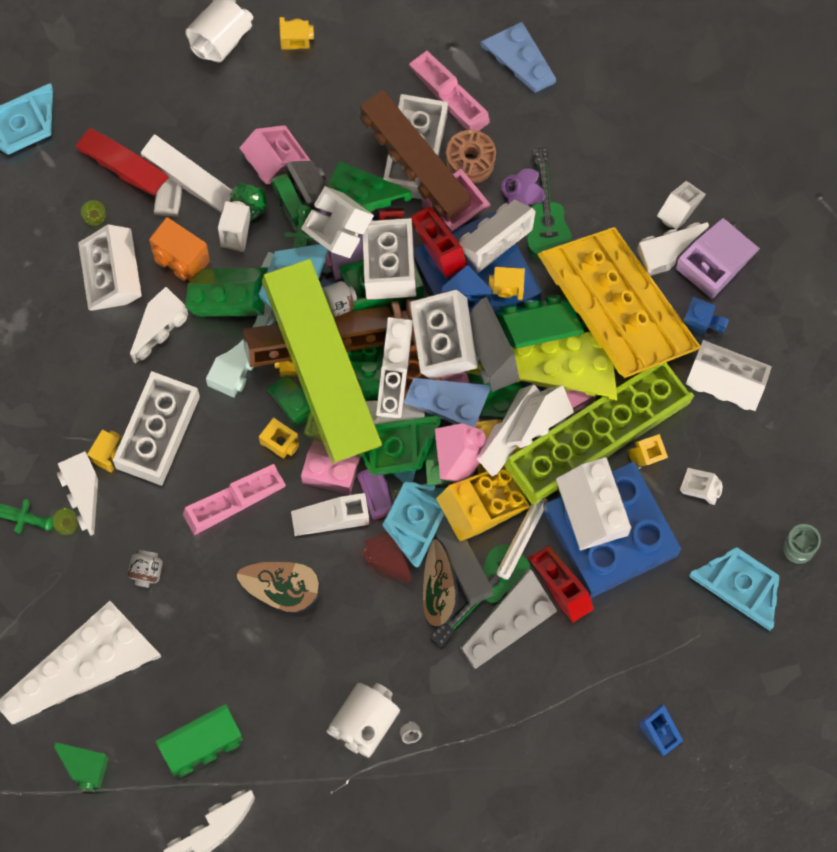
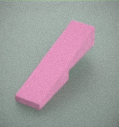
(446, 88)
(233, 499)

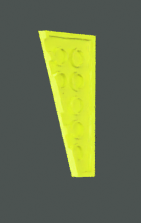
(570, 362)

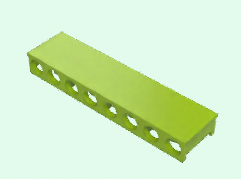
(321, 361)
(598, 430)

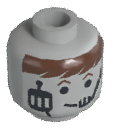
(340, 298)
(145, 568)

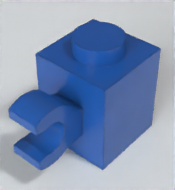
(701, 317)

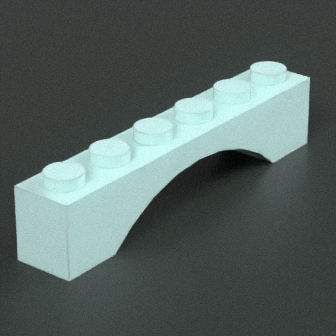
(231, 367)

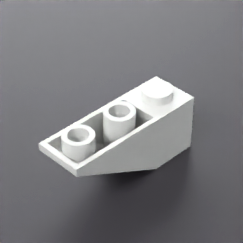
(663, 252)
(159, 319)
(541, 412)
(83, 485)
(331, 515)

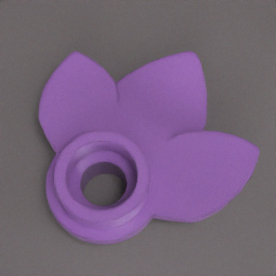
(526, 189)

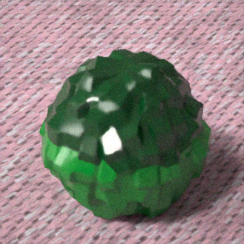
(251, 197)

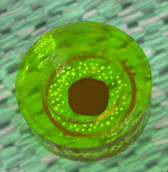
(93, 212)
(65, 521)

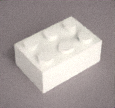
(389, 259)
(443, 334)

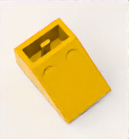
(481, 503)

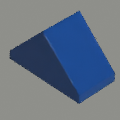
(469, 285)
(661, 730)

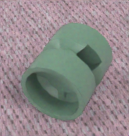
(801, 543)

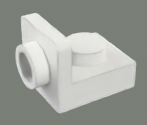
(702, 485)

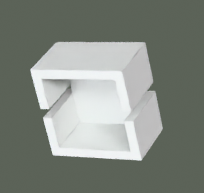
(341, 229)

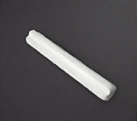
(521, 539)

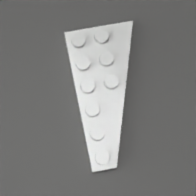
(87, 659)

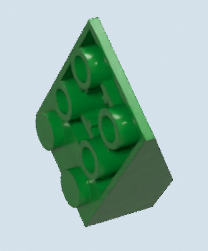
(367, 369)

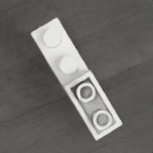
(394, 368)
(222, 821)

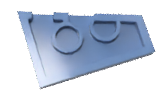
(521, 55)
(449, 400)

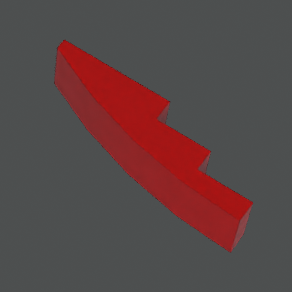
(122, 161)

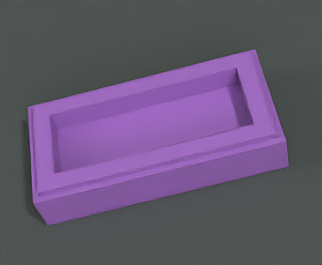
(377, 493)

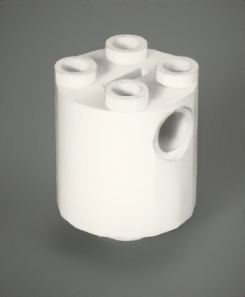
(218, 29)
(364, 718)

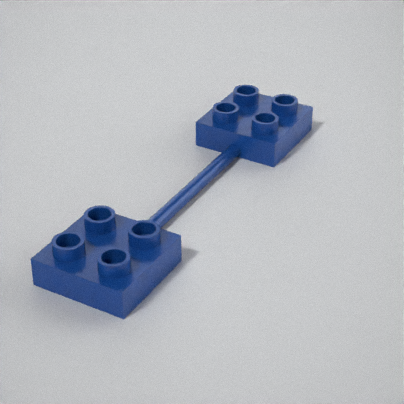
(650, 536)

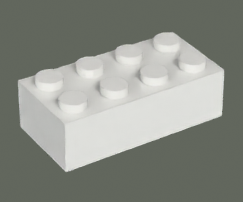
(429, 120)
(156, 428)

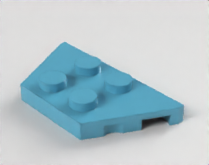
(26, 119)
(288, 257)
(414, 519)
(742, 584)

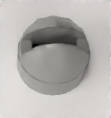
(412, 737)

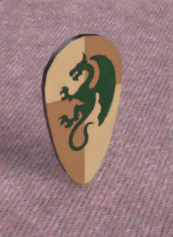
(281, 584)
(439, 586)

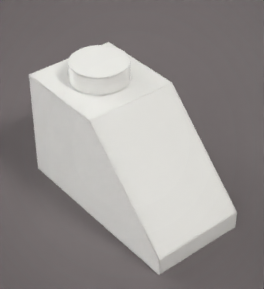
(680, 205)
(234, 225)

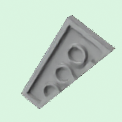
(513, 617)

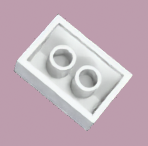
(497, 234)
(109, 268)
(729, 376)
(593, 504)

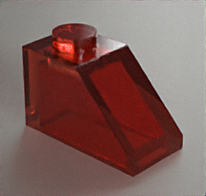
(386, 557)

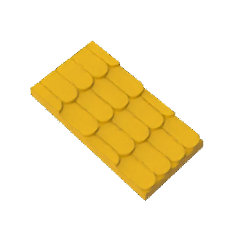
(619, 302)

